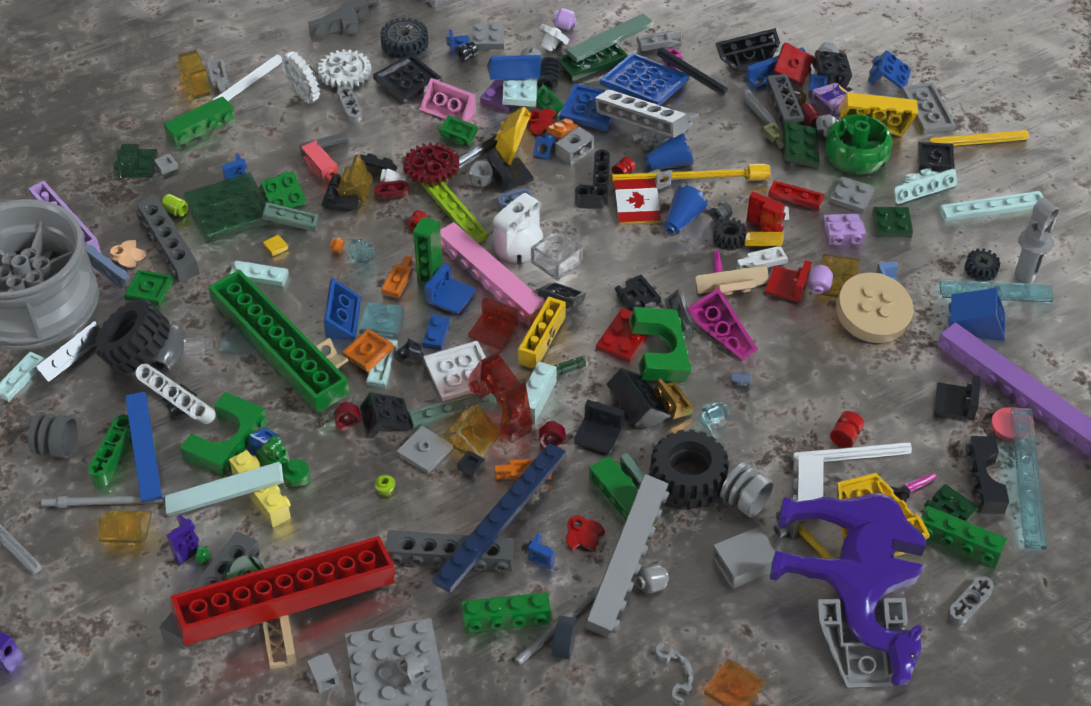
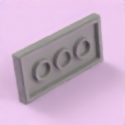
(932, 112)

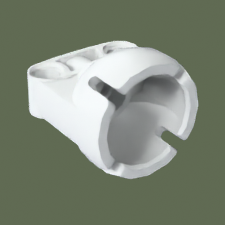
(517, 229)

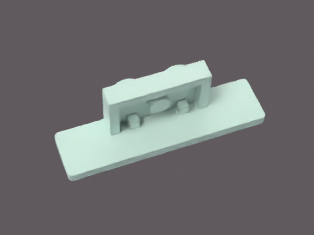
(923, 184)

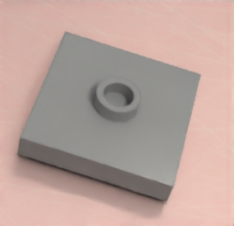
(425, 449)

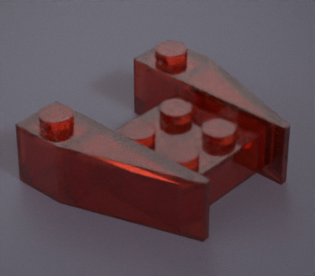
(495, 378)

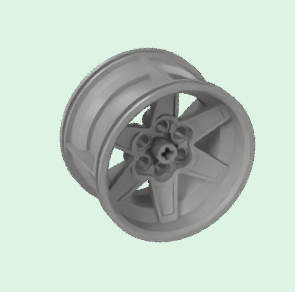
(38, 294)

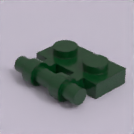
(953, 502)

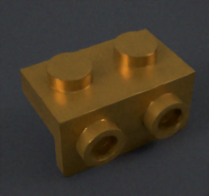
(673, 399)

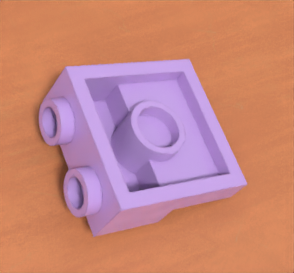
(844, 229)

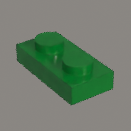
(549, 100)

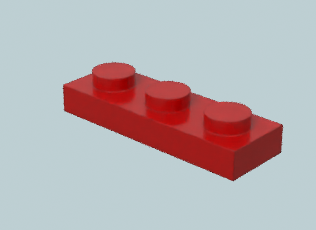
(796, 195)

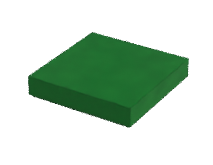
(149, 287)

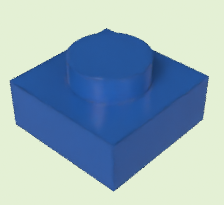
(817, 81)

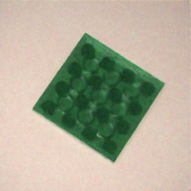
(227, 207)

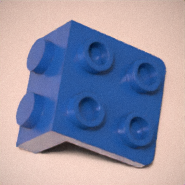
(891, 68)
(447, 292)

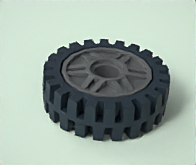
(404, 37)

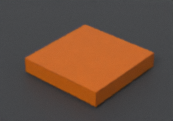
(368, 350)

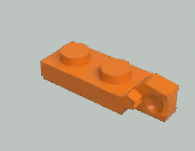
(398, 278)
(513, 470)

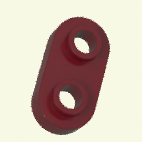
(391, 189)

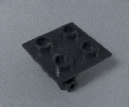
(333, 199)

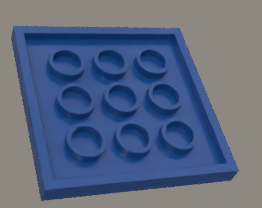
(644, 79)

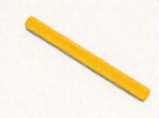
(982, 138)

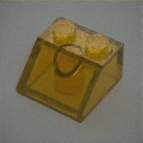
(472, 431)
(124, 527)

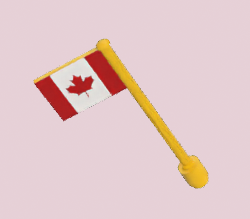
(638, 194)

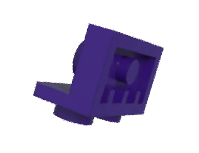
(183, 540)

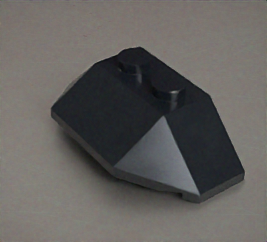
(748, 49)

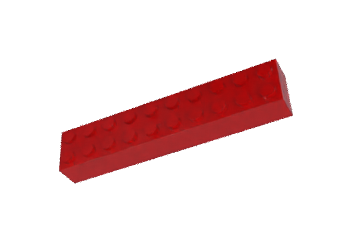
(281, 590)

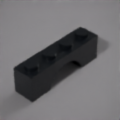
(990, 494)

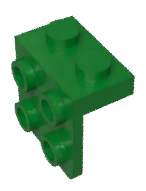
(283, 190)

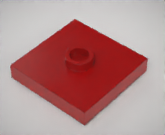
(793, 63)

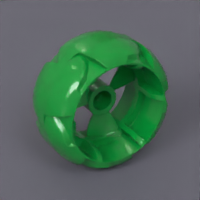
(869, 145)

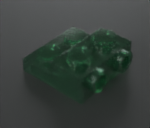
(134, 161)

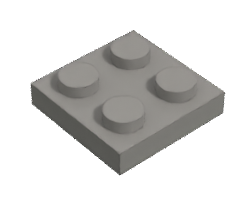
(488, 35)
(852, 195)

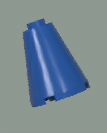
(670, 154)
(684, 208)

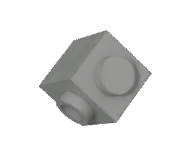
(322, 673)

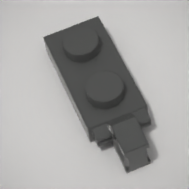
(677, 302)

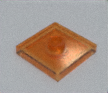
(734, 685)

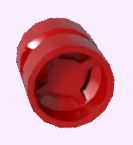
(847, 429)

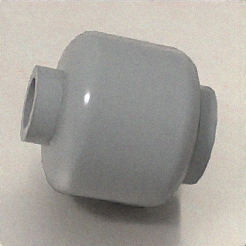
(652, 578)

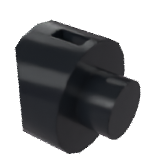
(409, 353)

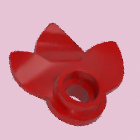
(540, 121)
(584, 535)

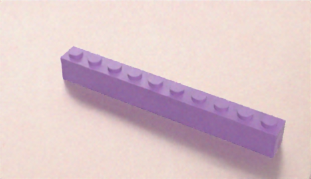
(1018, 386)

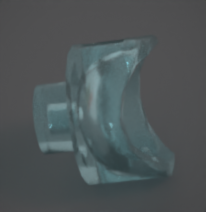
(364, 253)

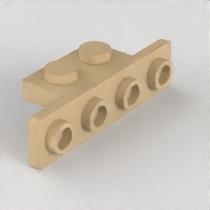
(732, 280)

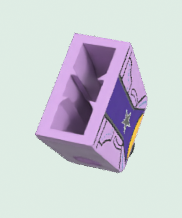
(829, 97)

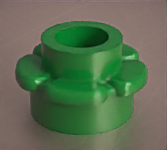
(202, 555)

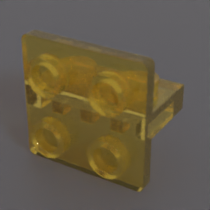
(355, 180)

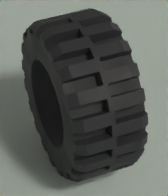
(132, 336)
(695, 448)

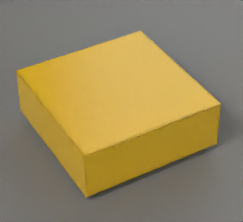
(275, 245)

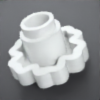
(552, 37)

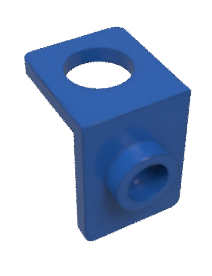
(546, 139)

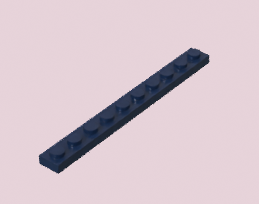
(498, 518)

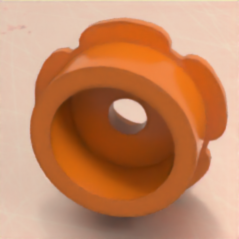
(337, 245)

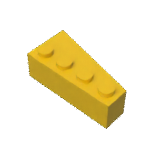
(892, 111)

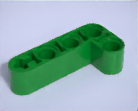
(110, 451)

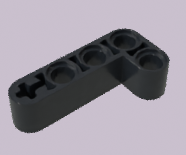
(595, 195)

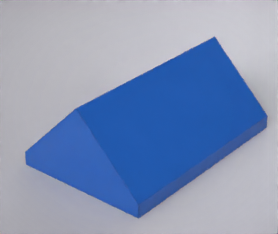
(514, 67)
(341, 312)

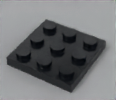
(406, 78)

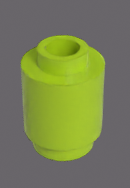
(174, 205)

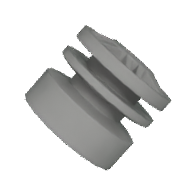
(747, 489)

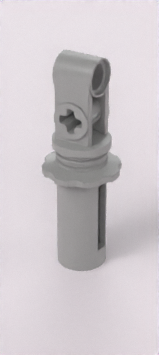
(1036, 240)

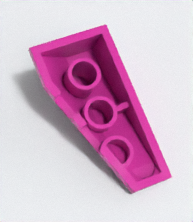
(720, 321)

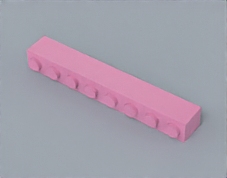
(490, 273)

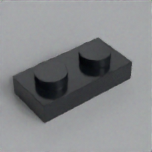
(372, 161)

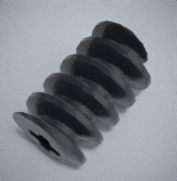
(549, 73)

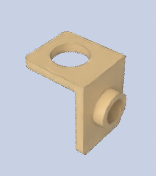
(335, 358)

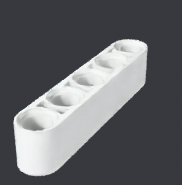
(181, 397)

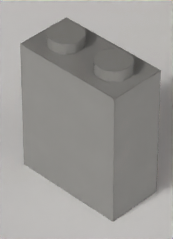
(744, 557)

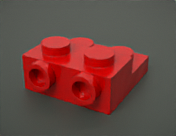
(765, 213)

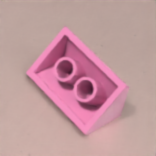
(447, 100)

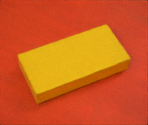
(764, 238)

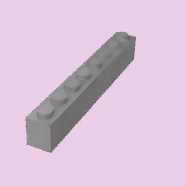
(625, 557)

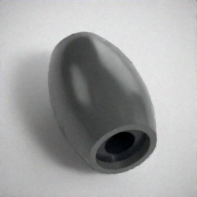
(171, 352)

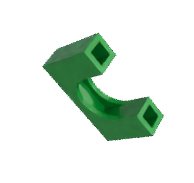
(667, 326)
(216, 455)

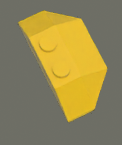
(511, 133)

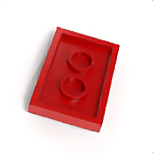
(619, 340)

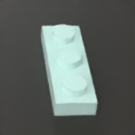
(262, 273)

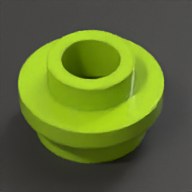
(385, 488)

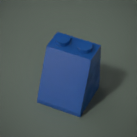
(979, 313)

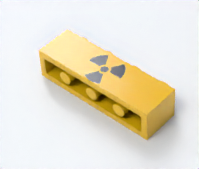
(542, 332)

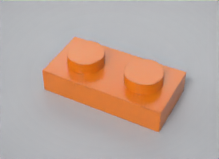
(561, 128)

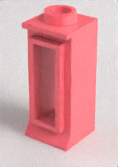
(319, 161)

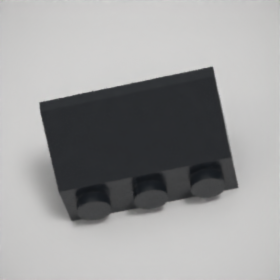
(637, 399)

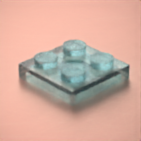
(382, 319)

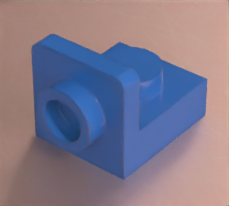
(455, 41)
(234, 168)
(258, 438)
(540, 554)

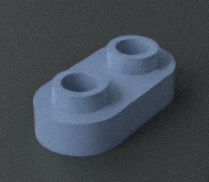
(506, 198)

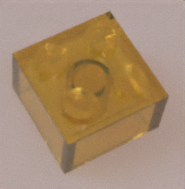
(193, 75)

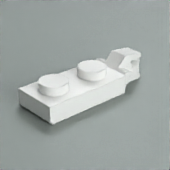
(767, 257)

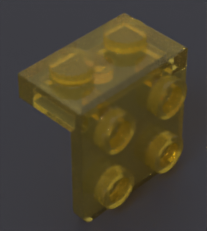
(842, 269)

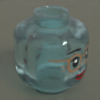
(715, 415)

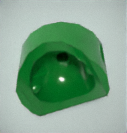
(296, 473)

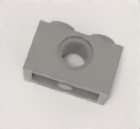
(574, 146)

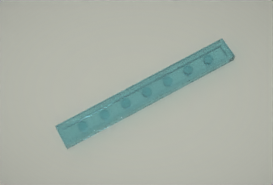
(1028, 479)

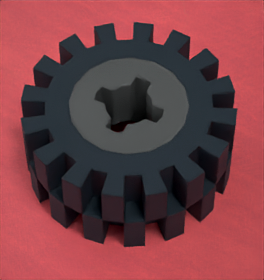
(982, 264)

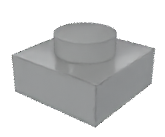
(166, 164)

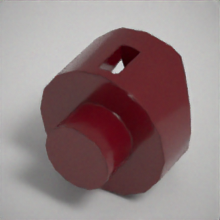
(346, 416)
(552, 433)

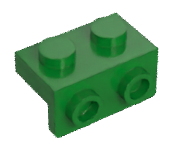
(458, 130)

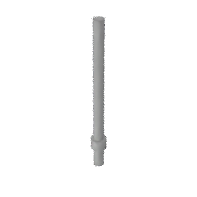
(64, 501)
(546, 636)

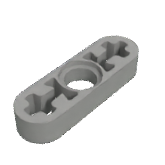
(352, 108)
(970, 609)

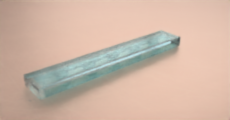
(1007, 291)

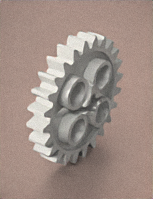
(344, 69)
(300, 77)

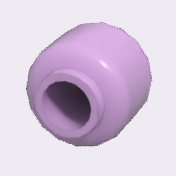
(564, 19)
(820, 279)

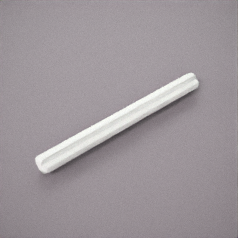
(251, 78)
(859, 452)

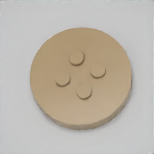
(874, 307)

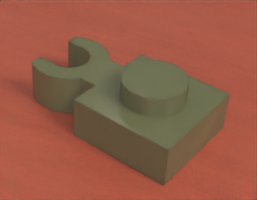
(773, 133)

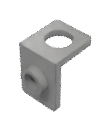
(662, 183)

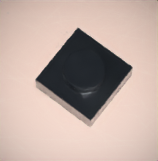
(471, 464)

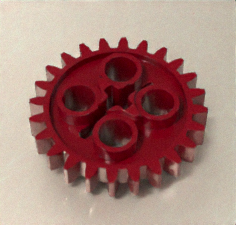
(431, 164)

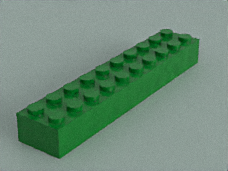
(279, 341)

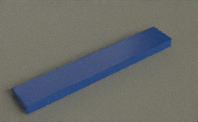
(143, 447)

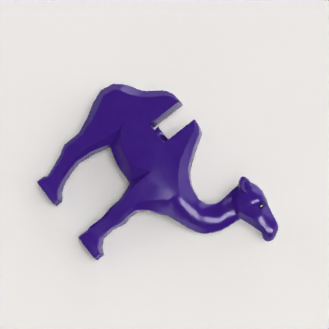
(864, 567)

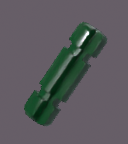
(570, 365)

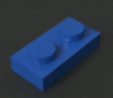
(436, 332)

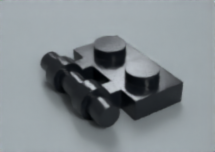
(641, 290)

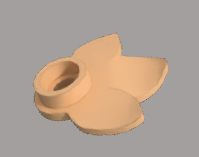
(127, 254)

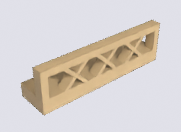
(287, 641)

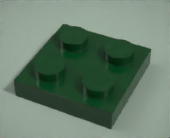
(892, 222)

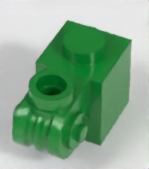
(272, 452)

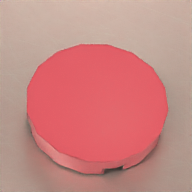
(1002, 424)

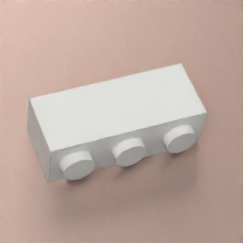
(808, 477)

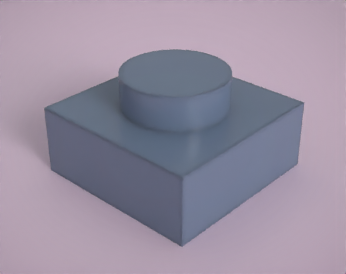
(741, 378)

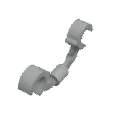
(686, 688)

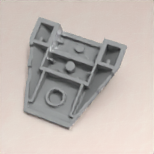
(857, 662)

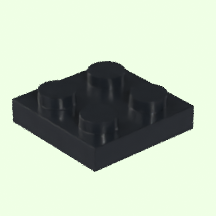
(935, 156)
(562, 292)

